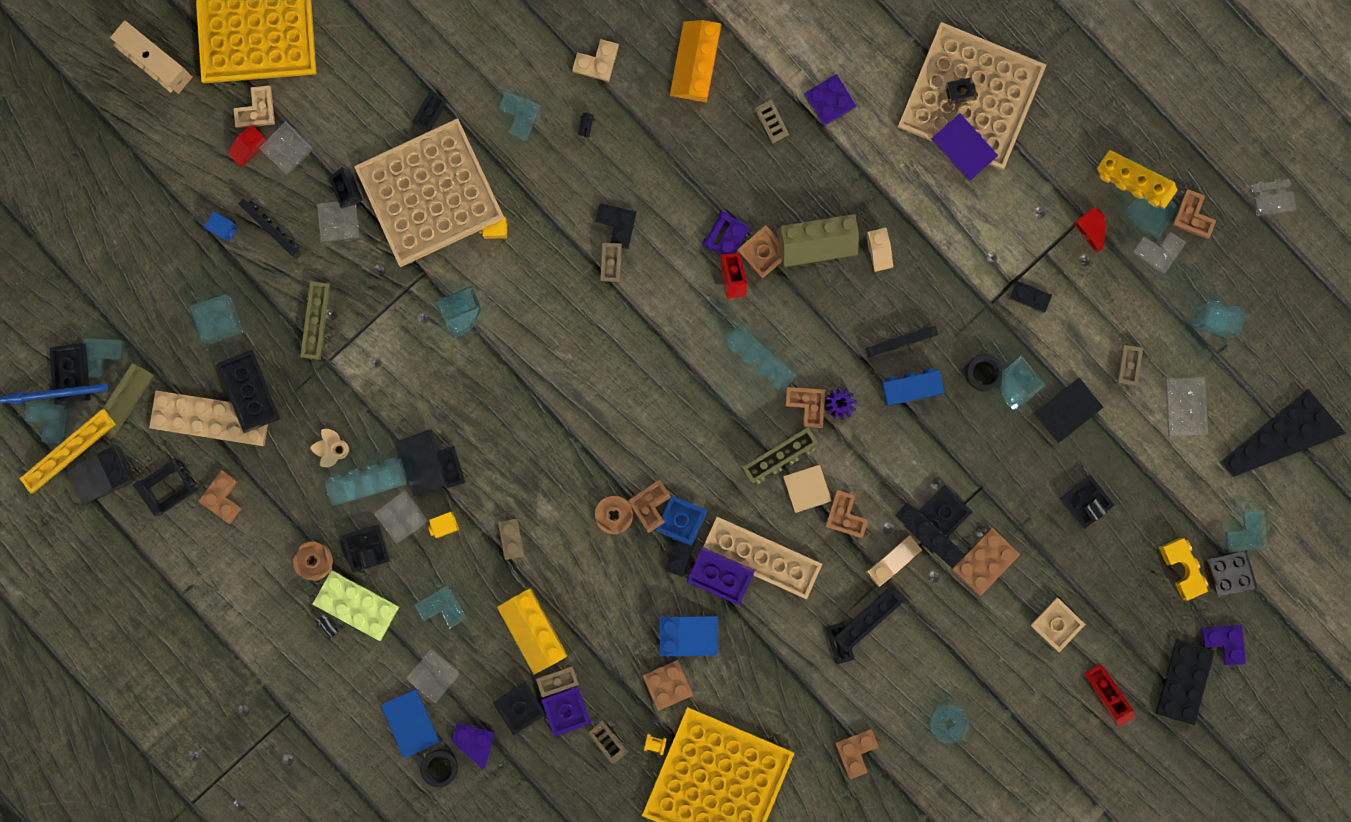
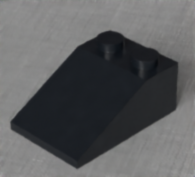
(101, 475)

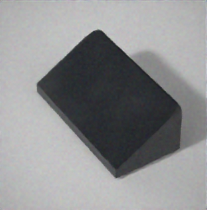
(345, 188)

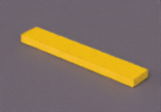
(67, 451)

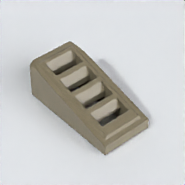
(758, 110)
(623, 751)

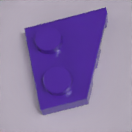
(473, 742)

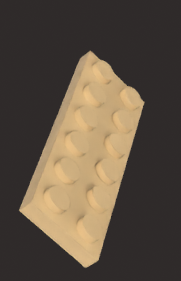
(201, 418)
(768, 559)

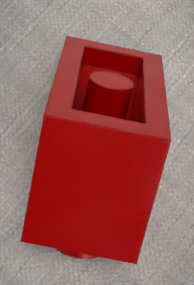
(246, 145)
(1092, 228)
(733, 276)

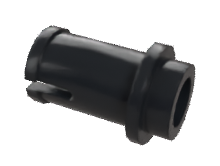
(586, 124)
(327, 626)

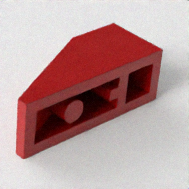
(1110, 695)

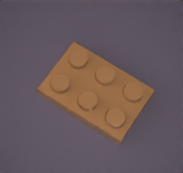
(986, 561)

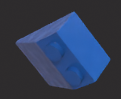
(688, 635)

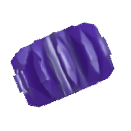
(844, 409)

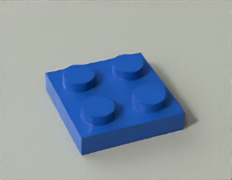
(682, 520)

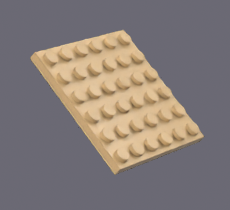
(1002, 82)
(429, 192)

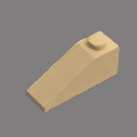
(893, 561)

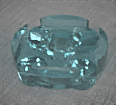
(943, 714)

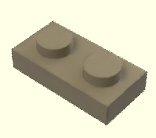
(611, 262)
(1130, 365)
(511, 539)
(557, 681)

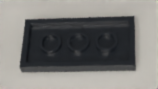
(248, 391)
(1185, 682)

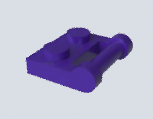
(732, 238)

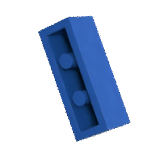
(912, 387)

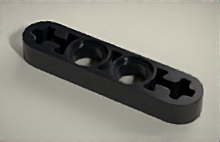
(901, 341)

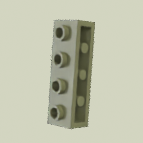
(784, 453)

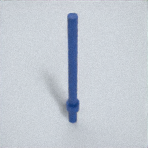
(20, 397)

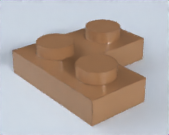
(1189, 217)
(811, 400)
(216, 497)
(645, 504)
(840, 516)
(851, 750)

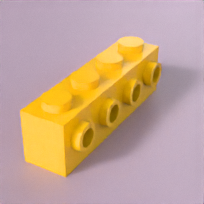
(1136, 179)

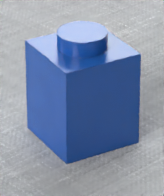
(221, 227)

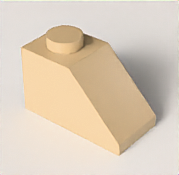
(880, 249)

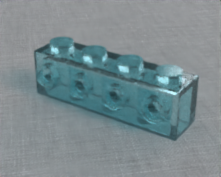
(761, 358)
(366, 481)

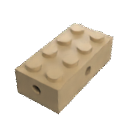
(150, 58)

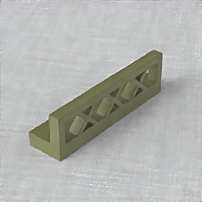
(126, 396)

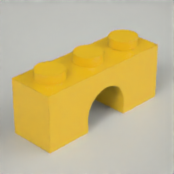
(1192, 583)

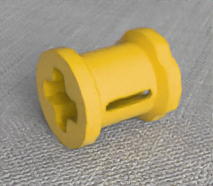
(655, 744)

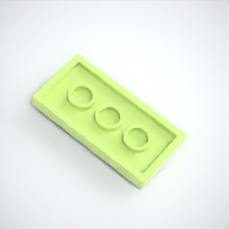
(356, 605)

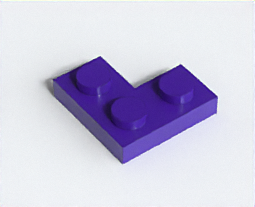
(1230, 638)

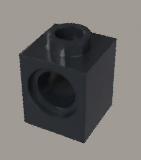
(952, 94)

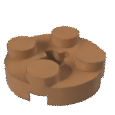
(611, 504)
(323, 564)

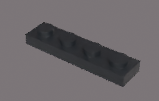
(264, 221)
(929, 534)
(868, 619)

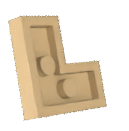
(599, 66)
(260, 112)

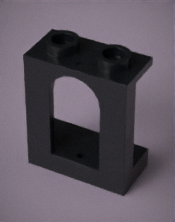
(143, 487)

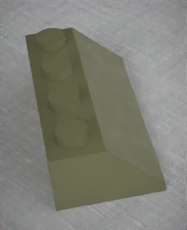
(818, 240)

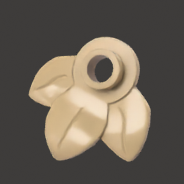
(327, 448)

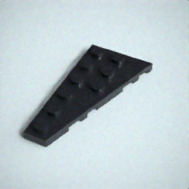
(1290, 431)

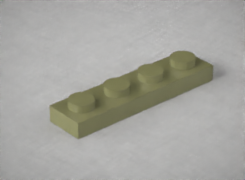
(315, 320)

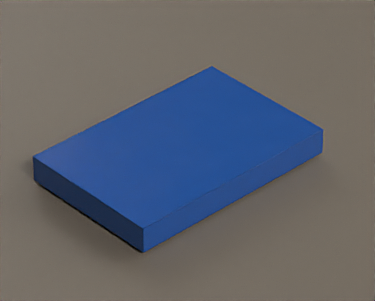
(410, 723)

